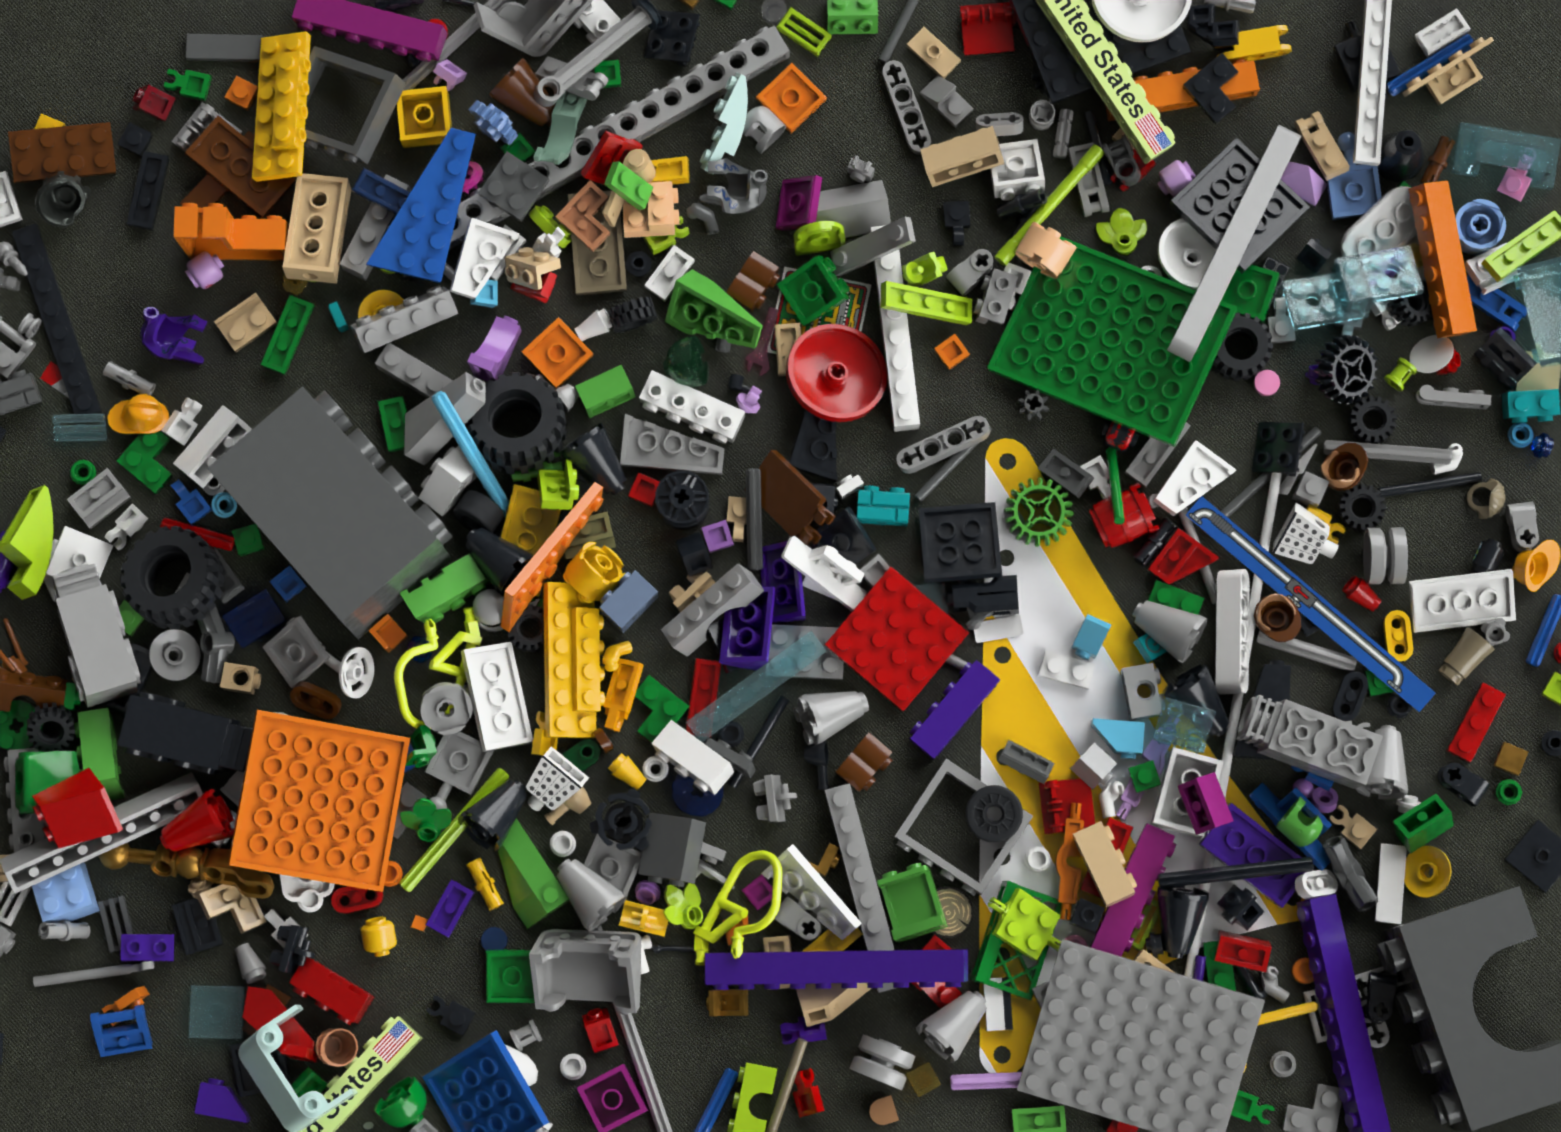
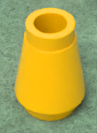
(626, 771)

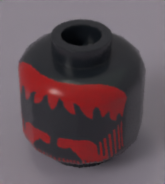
(1118, 436)

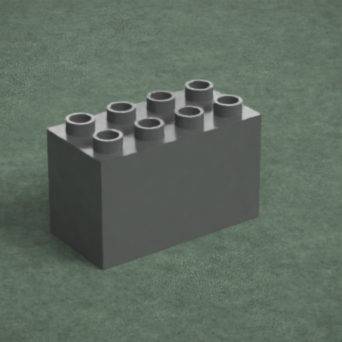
(333, 509)

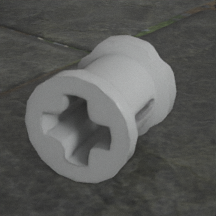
(525, 1035)

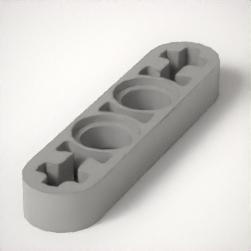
(903, 108)
(941, 440)

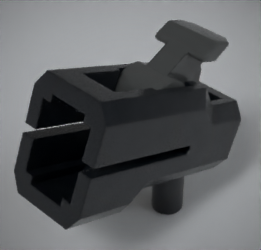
(985, 599)

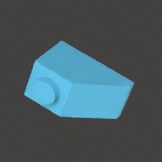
(1090, 637)
(1121, 736)

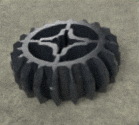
(1354, 366)

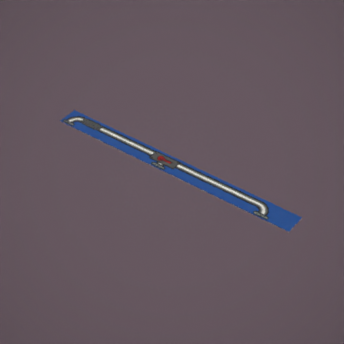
(1310, 604)

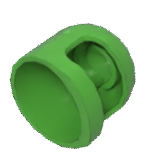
(1298, 827)

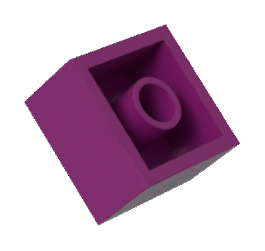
(612, 1099)

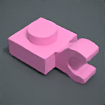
(1515, 183)

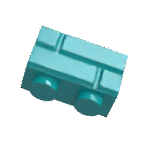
(883, 506)

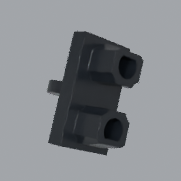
(295, 949)

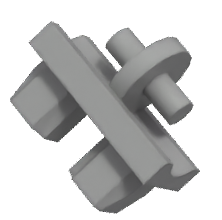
(777, 798)

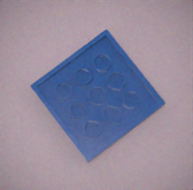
(485, 1091)

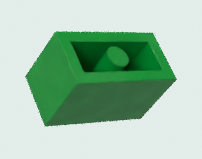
(1423, 823)

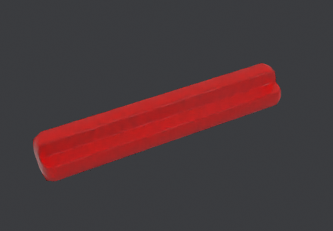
(211, 537)

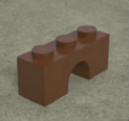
(39, 688)

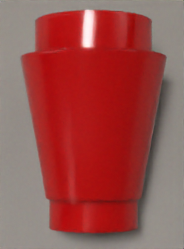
(1361, 593)

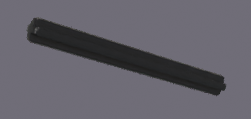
(1235, 872)

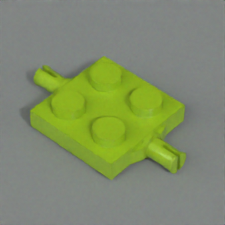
(1025, 924)

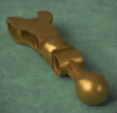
(192, 863)

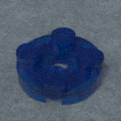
(694, 804)

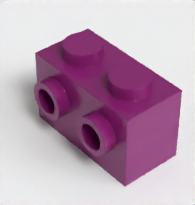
(1205, 803)

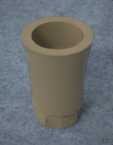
(1465, 656)

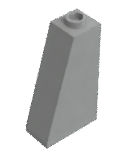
(424, 425)

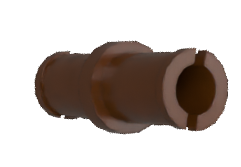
(1438, 160)

